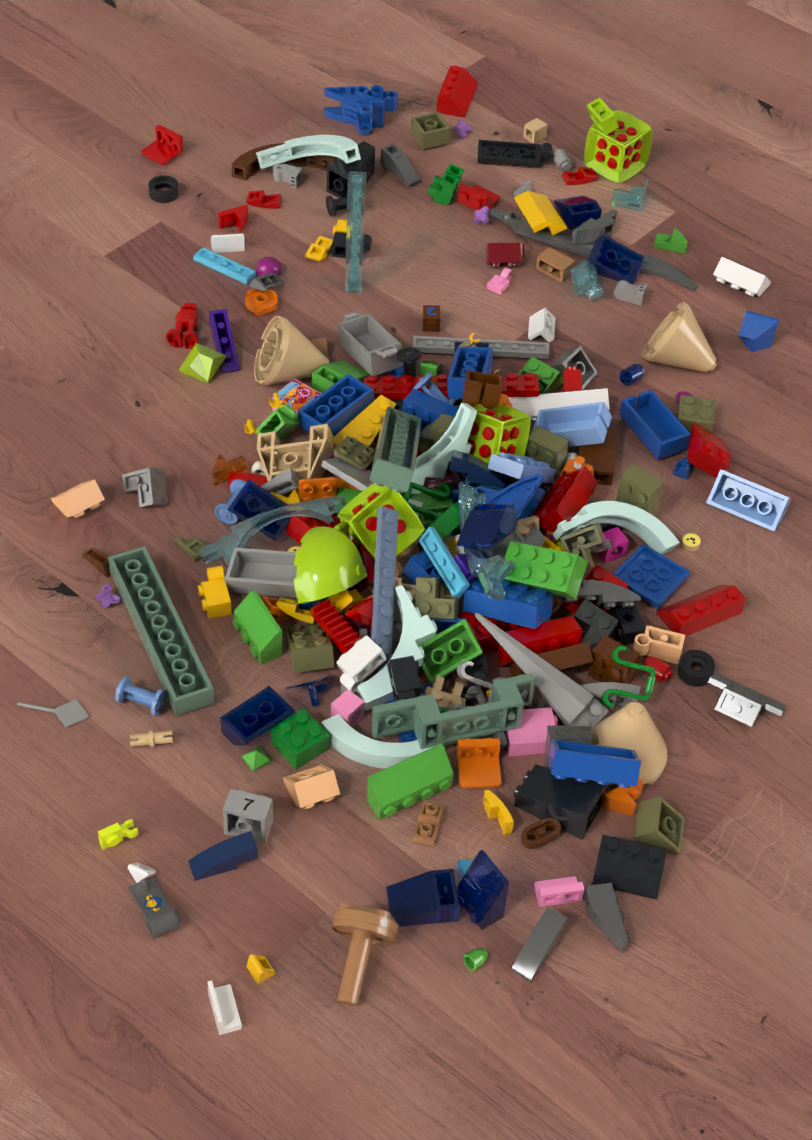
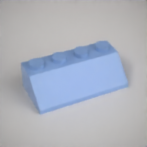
(748, 500)

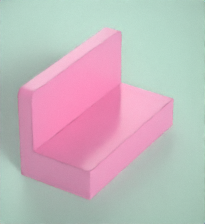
(558, 891)

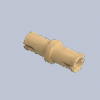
(151, 738)

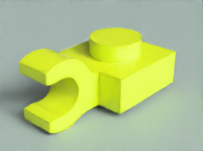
(114, 834)

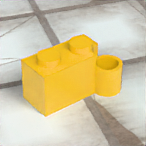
(215, 593)

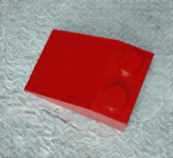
(707, 451)

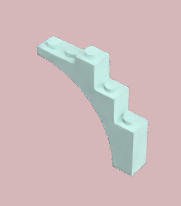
(435, 460)
(414, 633)

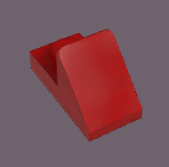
(235, 216)

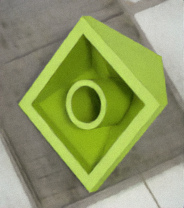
(202, 363)

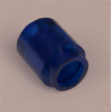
(631, 374)

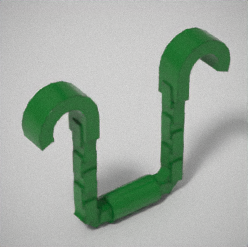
(435, 494)
(649, 684)

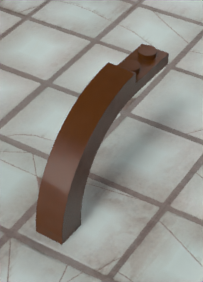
(248, 163)

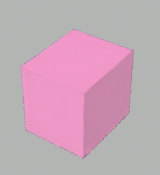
(349, 707)

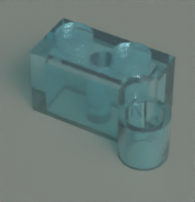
(586, 280)

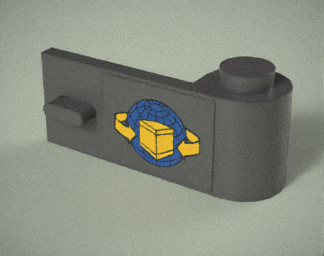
(155, 907)

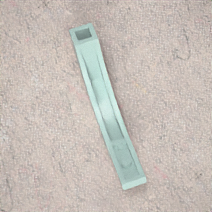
(308, 146)
(623, 515)
(368, 750)

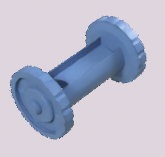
(434, 390)
(221, 510)
(139, 695)

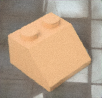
(79, 498)
(312, 786)

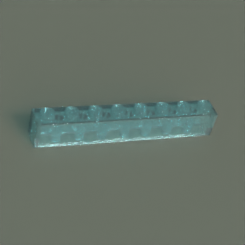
(355, 231)

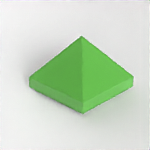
(256, 758)

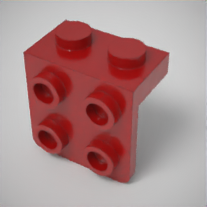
(165, 147)
(476, 197)

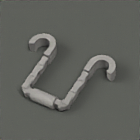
(461, 672)

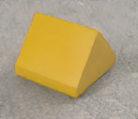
(259, 968)

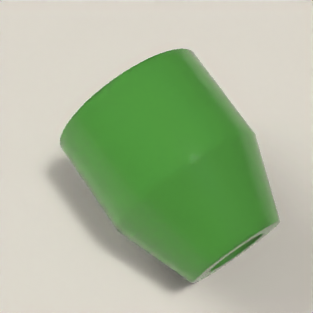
(475, 958)

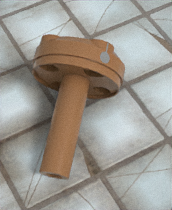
(364, 928)

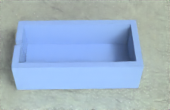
(577, 423)

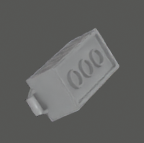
(369, 343)

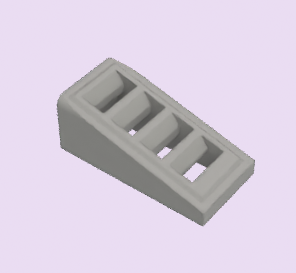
(283, 482)

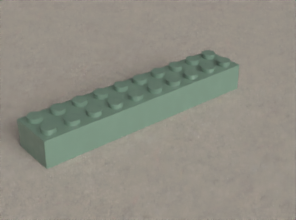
(396, 450)
(161, 631)

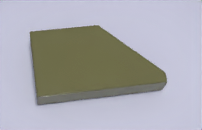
(190, 547)

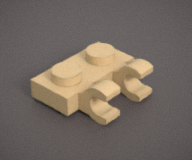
(445, 699)

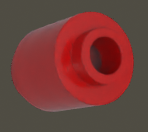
(662, 670)

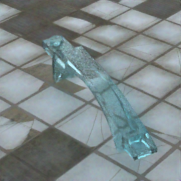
(245, 530)
(491, 570)

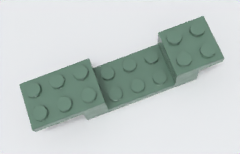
(434, 728)

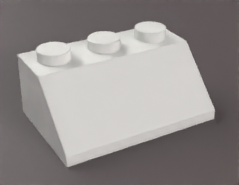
(741, 277)

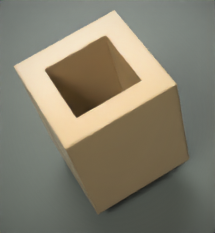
(535, 130)

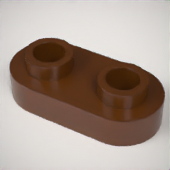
(539, 833)

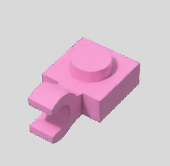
(500, 283)

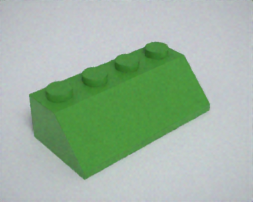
(409, 782)

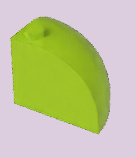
(326, 564)

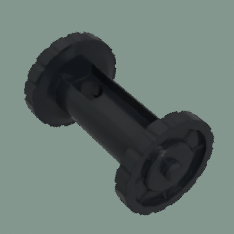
(335, 204)
(408, 355)

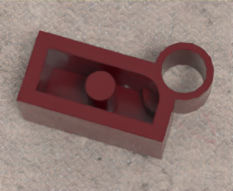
(504, 254)

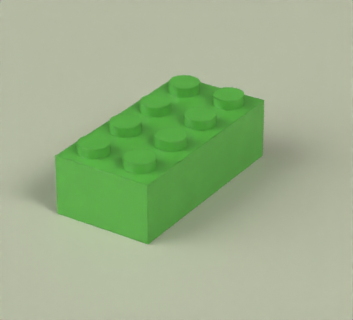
(546, 569)

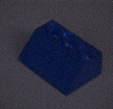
(256, 500)
(255, 717)

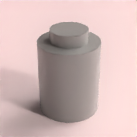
(562, 160)

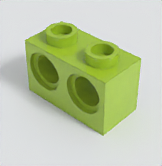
(602, 116)

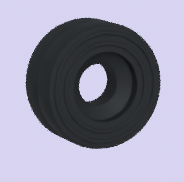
(700, 659)

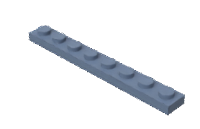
(384, 580)

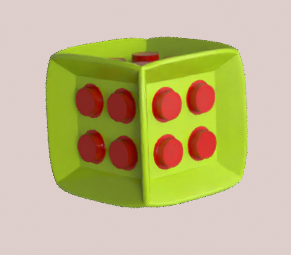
(621, 151)
(498, 431)
(362, 518)

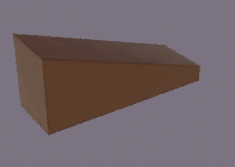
(98, 560)

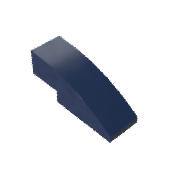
(476, 469)
(224, 856)

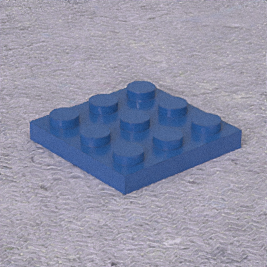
(651, 575)

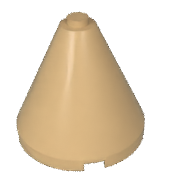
(680, 342)
(285, 354)
(634, 730)

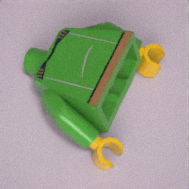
(281, 420)

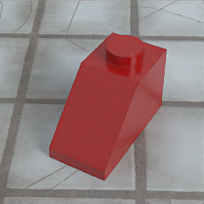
(572, 379)

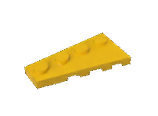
(367, 423)

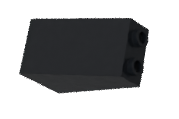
(339, 171)
(566, 800)

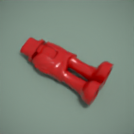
(185, 321)

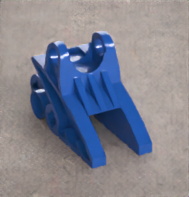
(361, 106)
(523, 494)

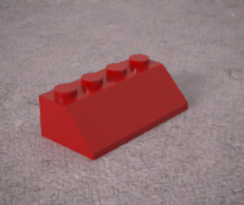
(456, 92)
(566, 498)
(703, 609)
(545, 638)

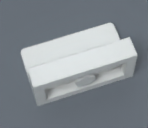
(227, 243)
(542, 324)
(224, 1008)

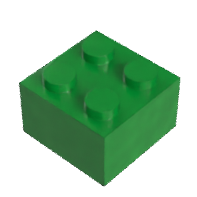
(300, 738)

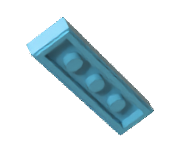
(224, 265)
(444, 562)

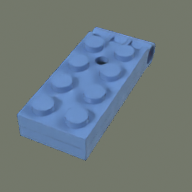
(522, 467)

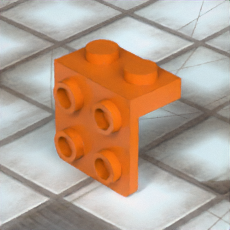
(316, 488)
(478, 763)

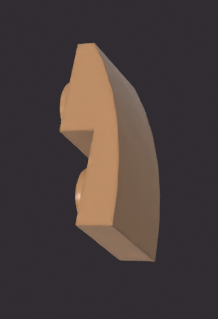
(428, 823)

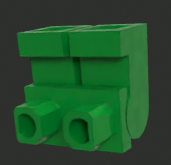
(445, 187)

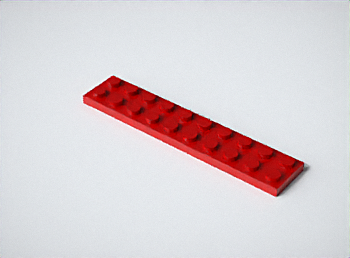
(399, 387)

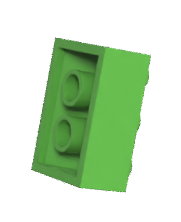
(258, 628)
(449, 649)

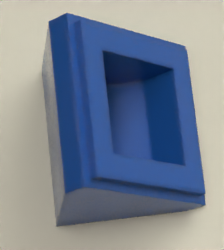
(683, 469)

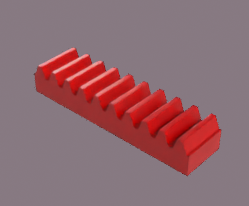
(334, 626)

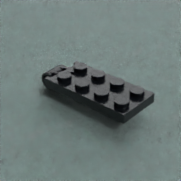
(513, 153)

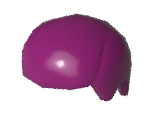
(268, 265)

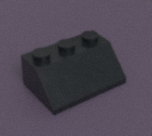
(630, 866)

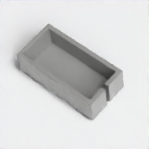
(262, 570)

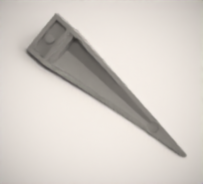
(567, 698)

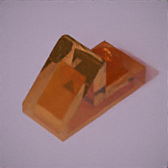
(223, 469)

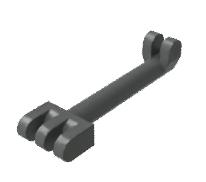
(476, 692)

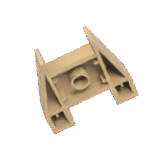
(302, 457)

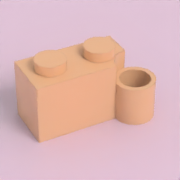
(660, 644)

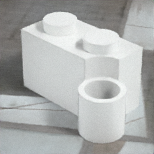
(360, 662)

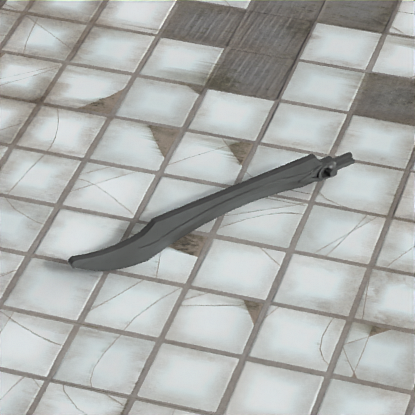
(650, 264)

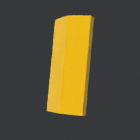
(539, 212)

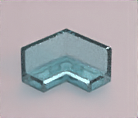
(630, 200)

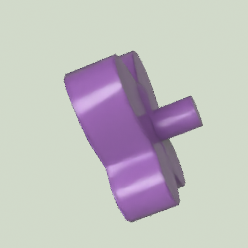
(462, 128)
(481, 215)
(107, 597)

